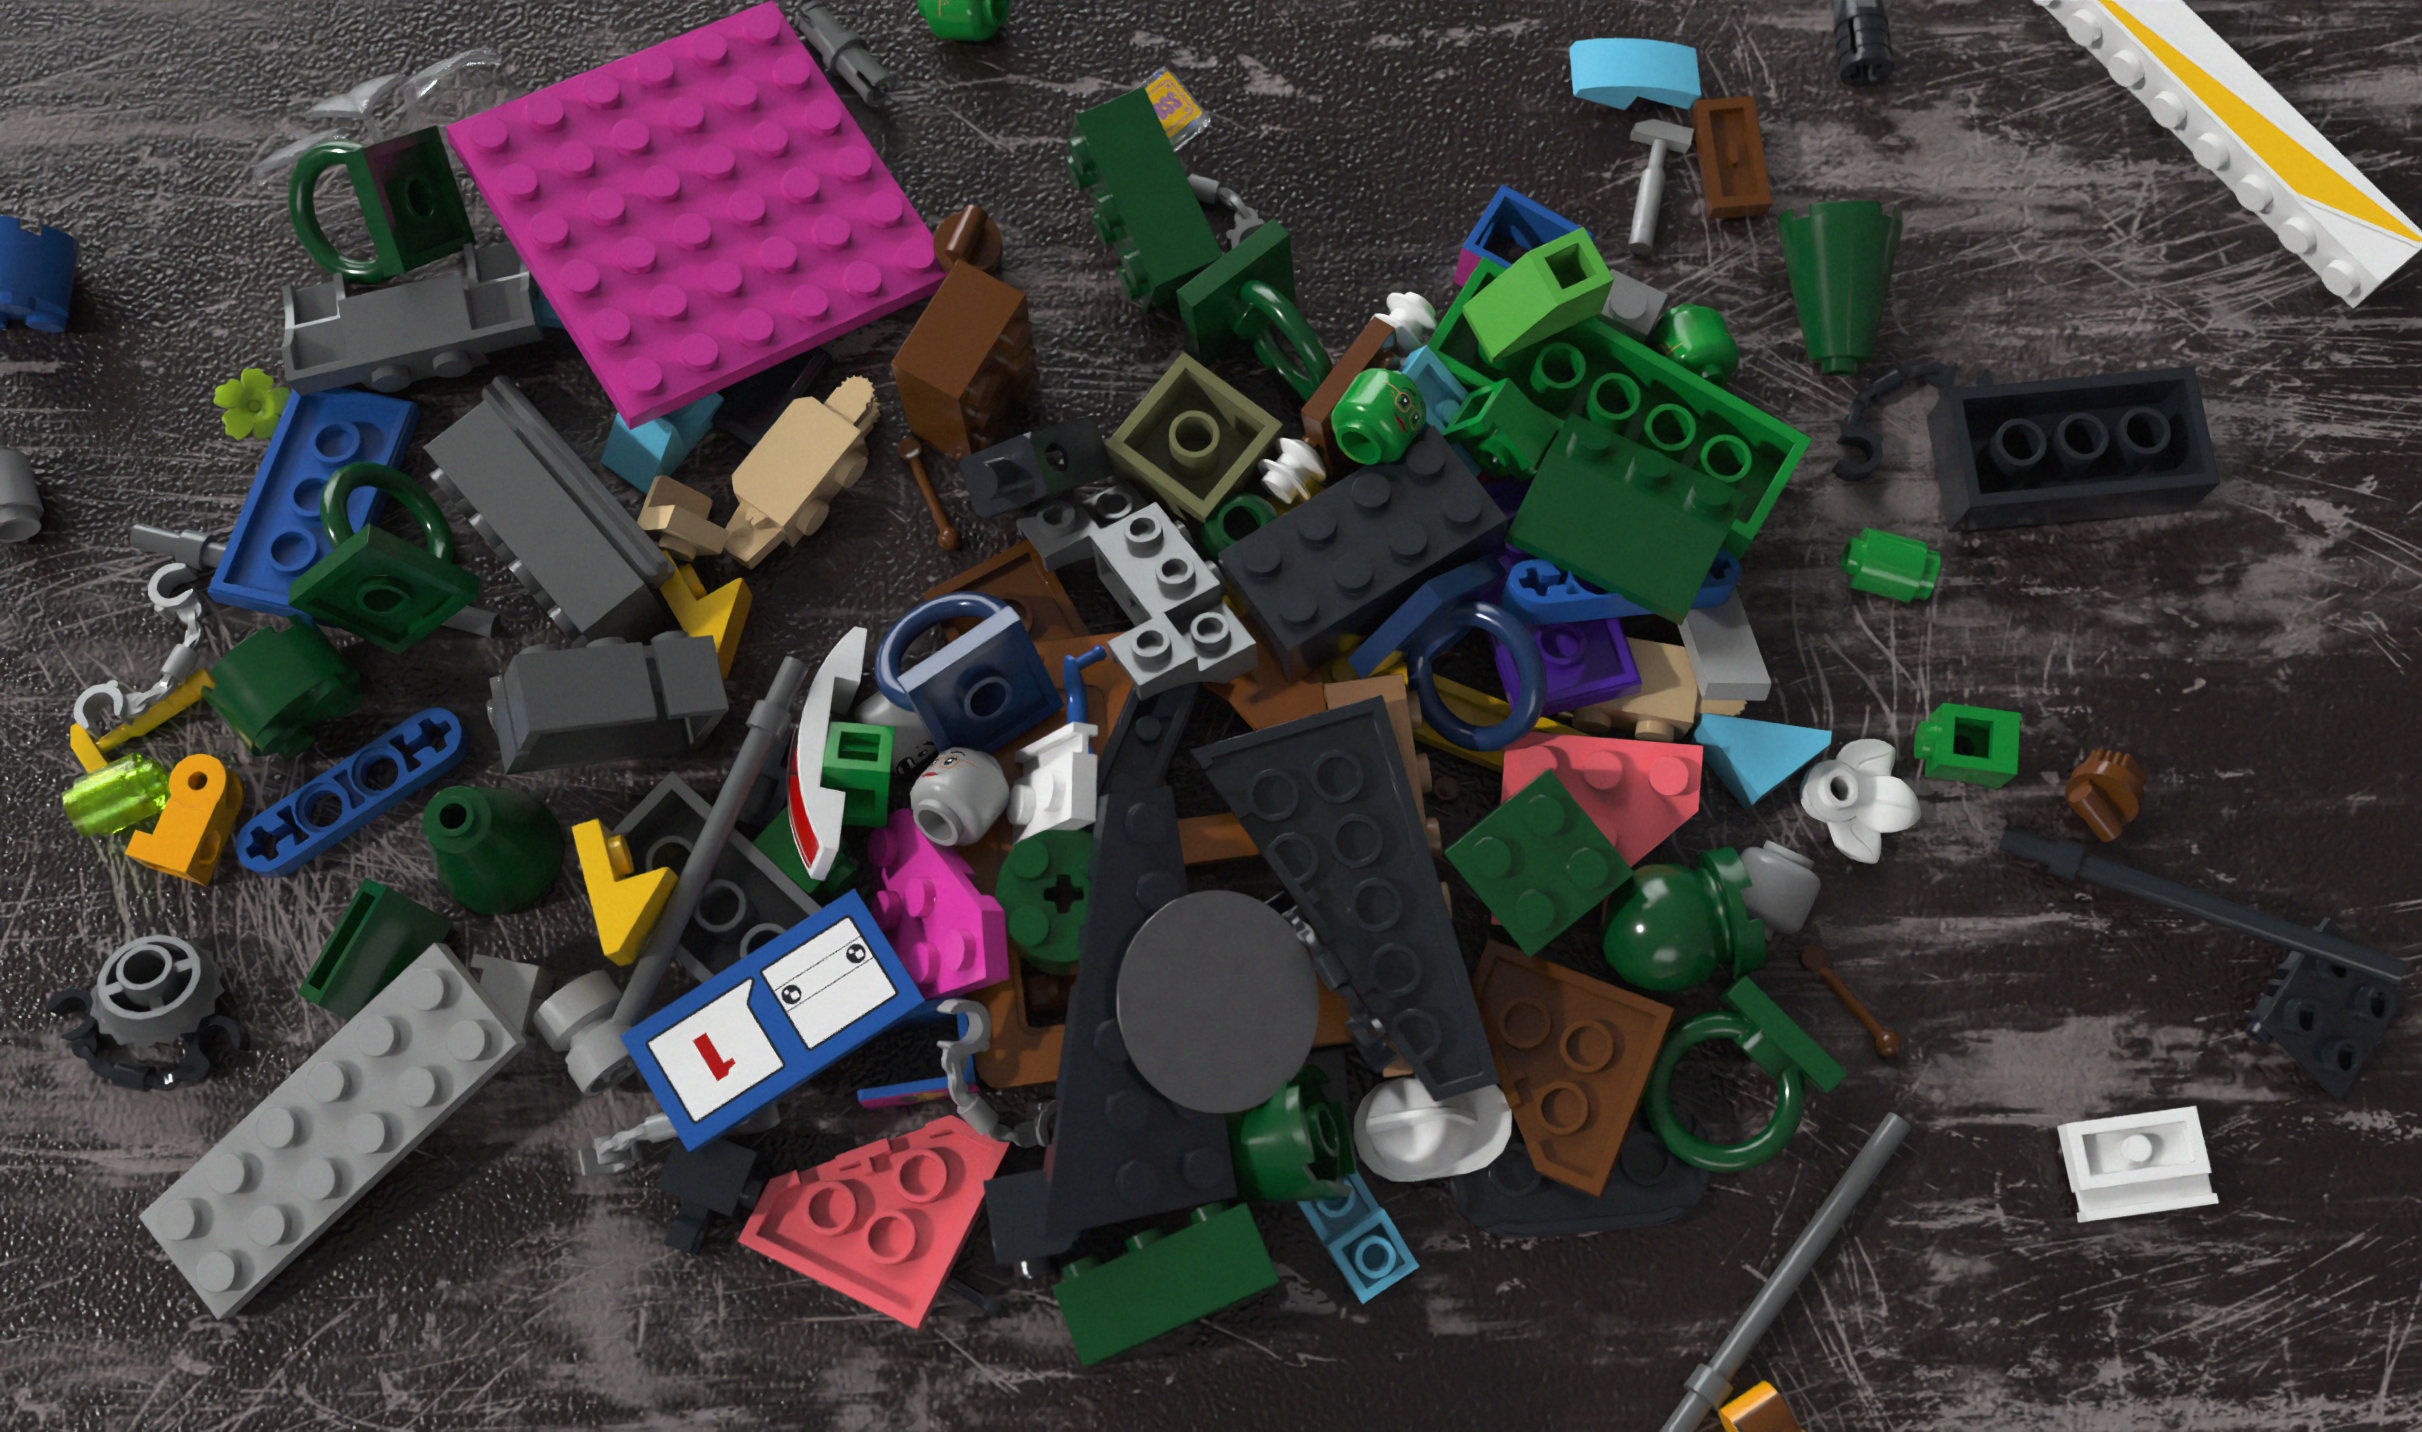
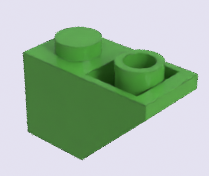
(1540, 295)

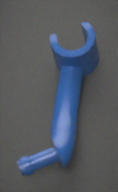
(1074, 685)

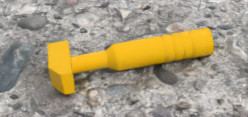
(93, 752)

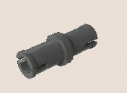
(845, 53)

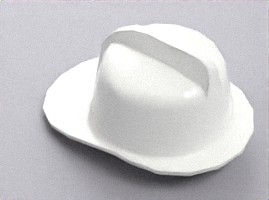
(1417, 1139)

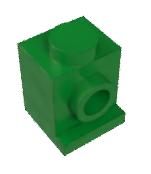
(1501, 430)
(1986, 734)
(861, 765)
(780, 848)

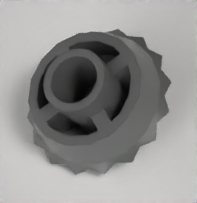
(155, 990)

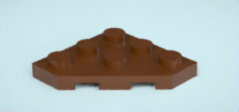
(1568, 1060)

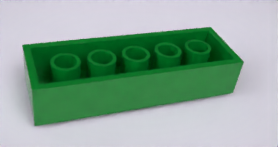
(1635, 395)

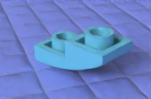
(1623, 68)
(1360, 1239)

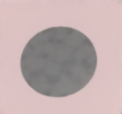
(1217, 1001)

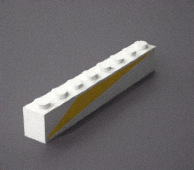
(2248, 138)

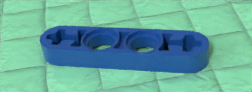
(1549, 595)
(358, 800)

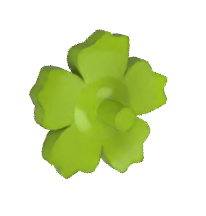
(251, 405)

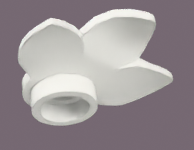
(1868, 798)

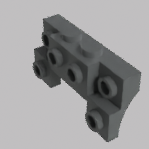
(409, 329)
(1156, 578)

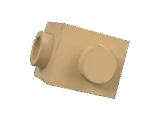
(679, 522)

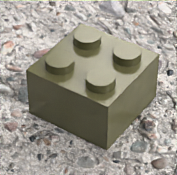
(1192, 443)

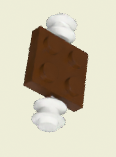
(1318, 453)

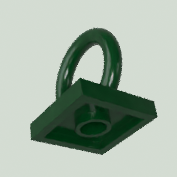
(403, 194)
(1238, 302)
(376, 580)
(1772, 1044)

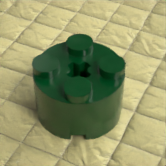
(282, 687)
(1028, 885)

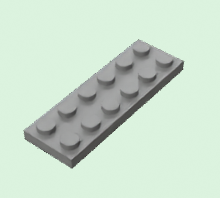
(332, 1130)

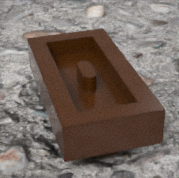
(1731, 157)

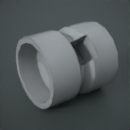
(582, 1023)

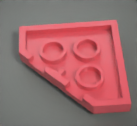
(1626, 787)
(882, 1216)

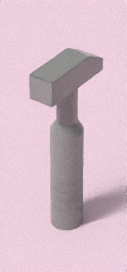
(1661, 137)

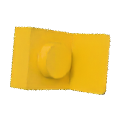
(707, 614)
(622, 907)

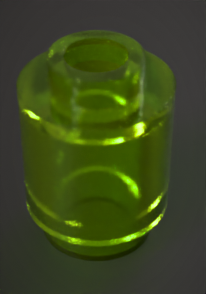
(116, 795)

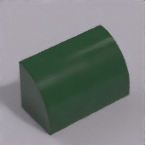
(370, 949)

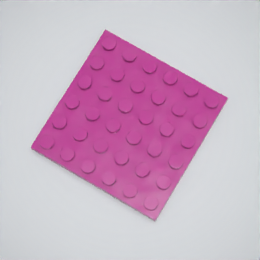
(699, 211)

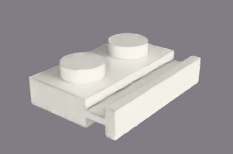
(1055, 783)
(2137, 1164)

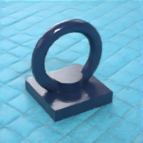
(1433, 623)
(976, 688)

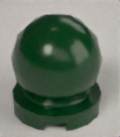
(1677, 924)

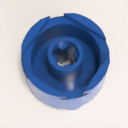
(36, 275)

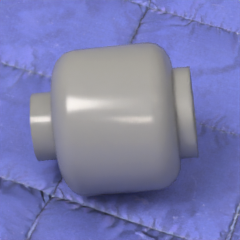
(1781, 888)

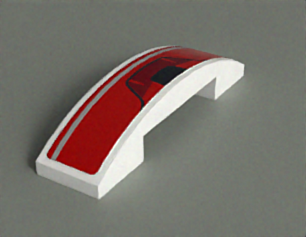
(816, 810)

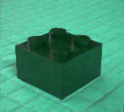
(1538, 862)

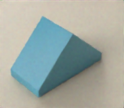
(1755, 754)

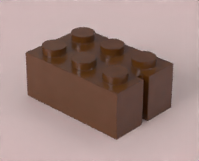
(967, 363)

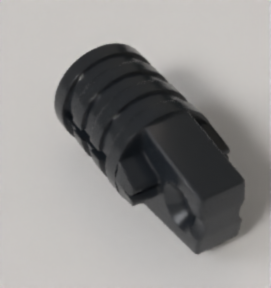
(1862, 42)

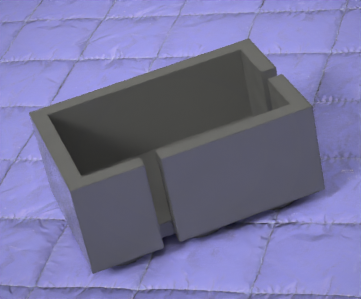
(608, 702)

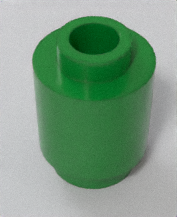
(1890, 565)

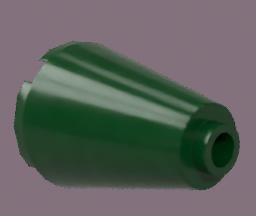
(1840, 278)
(493, 847)
(1292, 1144)

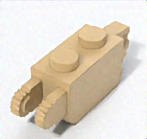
(800, 469)
(1667, 700)

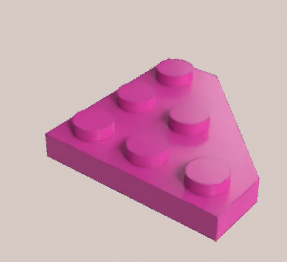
(933, 913)

